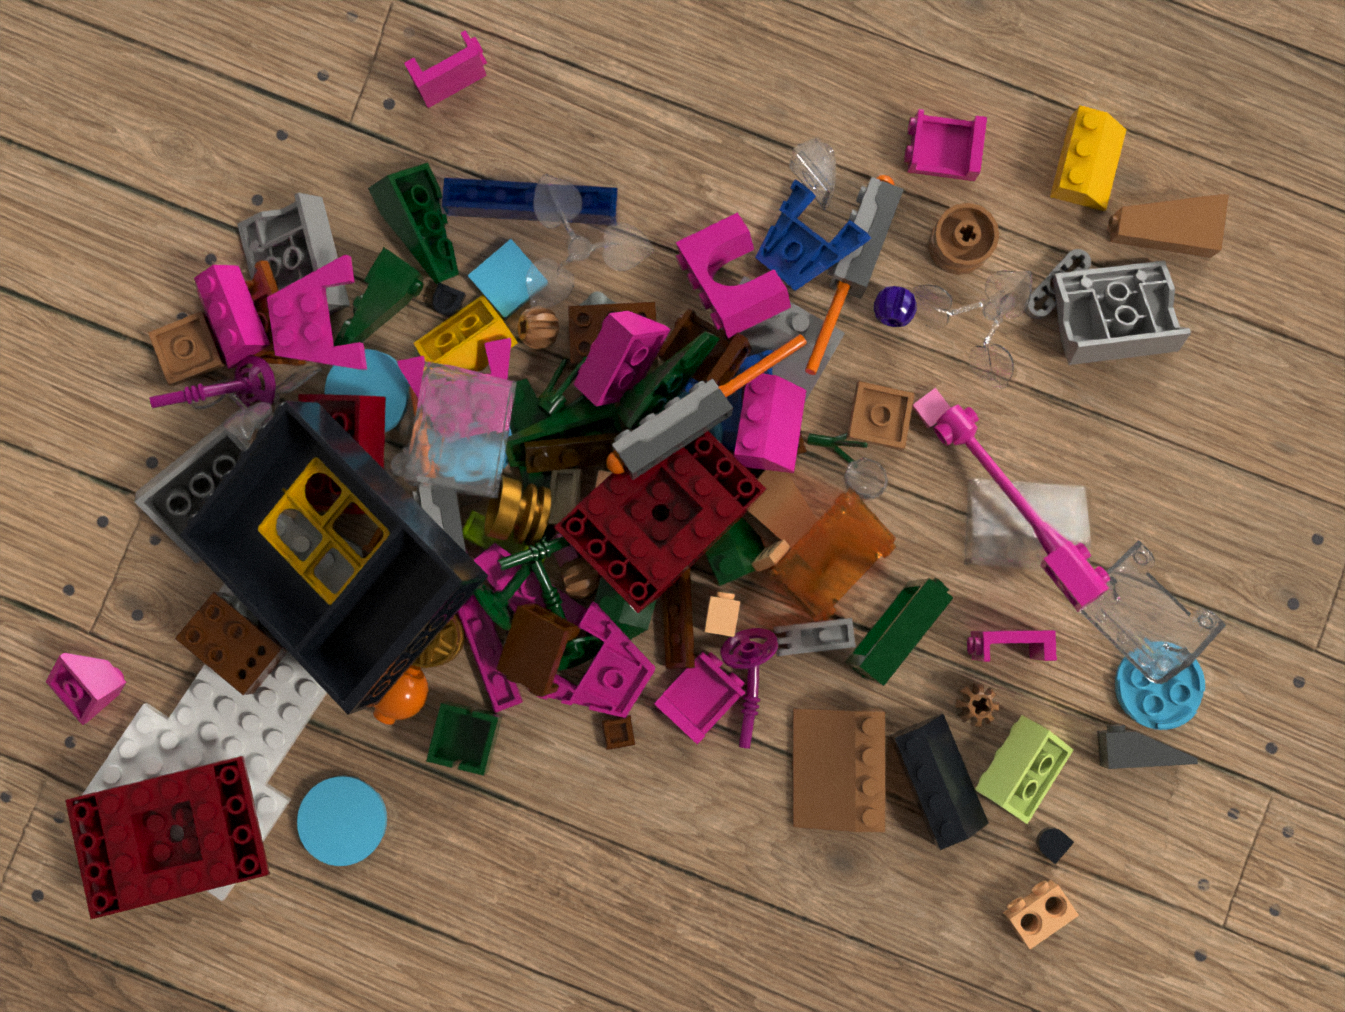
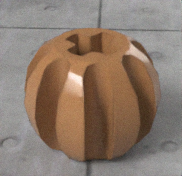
(538, 327)
(579, 578)
(970, 711)

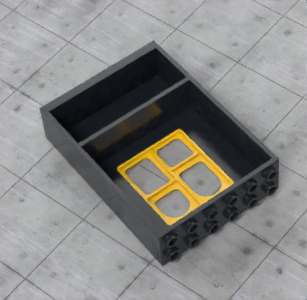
(392, 602)

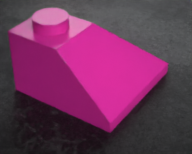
(85, 684)

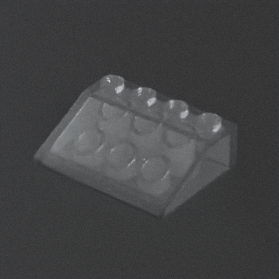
(460, 431)
(1002, 536)

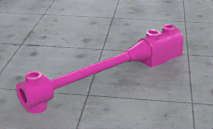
(1065, 561)

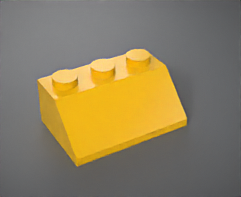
(1088, 158)
(462, 337)

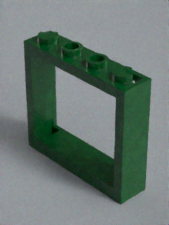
(899, 629)

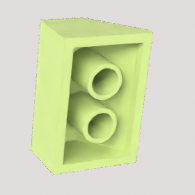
(1024, 768)

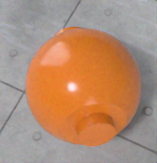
(404, 698)

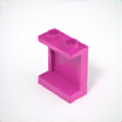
(450, 74)
(945, 146)
(1041, 643)
(700, 696)

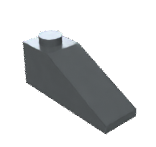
(1131, 750)

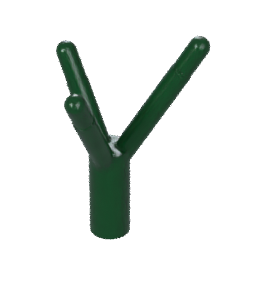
(834, 442)

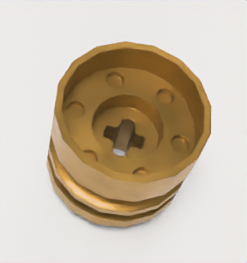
(524, 513)
(445, 645)

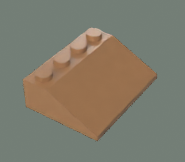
(839, 769)

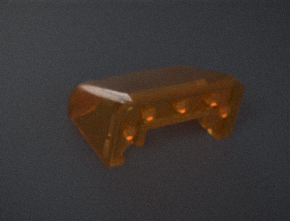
(832, 556)

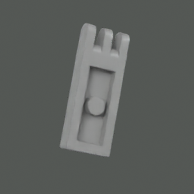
(816, 636)

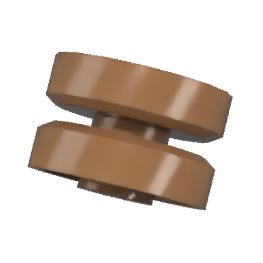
(966, 222)

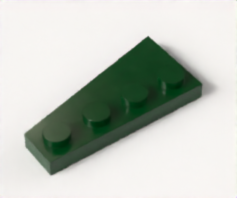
(524, 415)

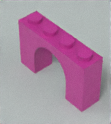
(731, 306)

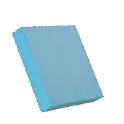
(504, 278)

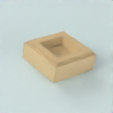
(770, 555)

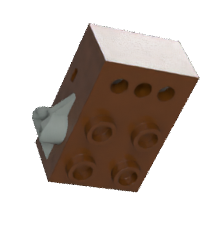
(587, 321)
(232, 642)

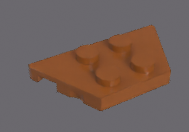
(260, 288)

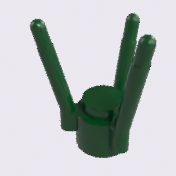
(554, 401)

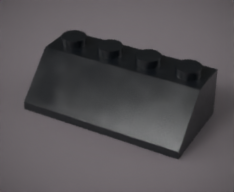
(939, 781)

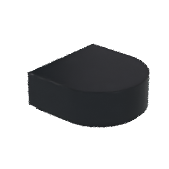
(447, 300)
(1053, 843)

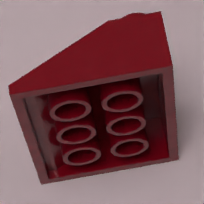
(365, 422)

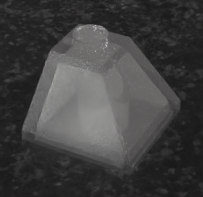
(815, 168)

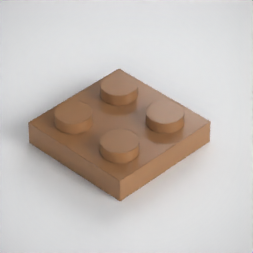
(186, 349)
(880, 415)

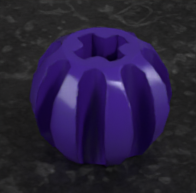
(895, 306)

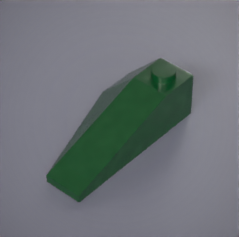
(413, 211)
(389, 290)
(665, 382)
(574, 421)
(734, 552)

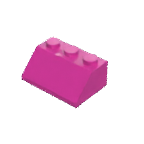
(231, 313)
(619, 356)
(770, 424)

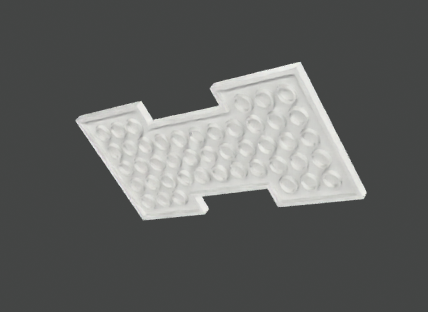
(221, 723)

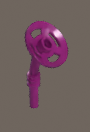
(241, 385)
(751, 659)

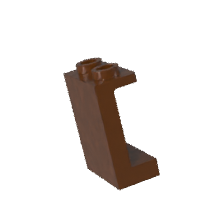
(723, 359)
(535, 648)

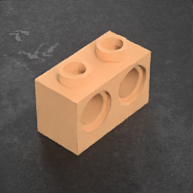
(722, 614)
(1044, 921)

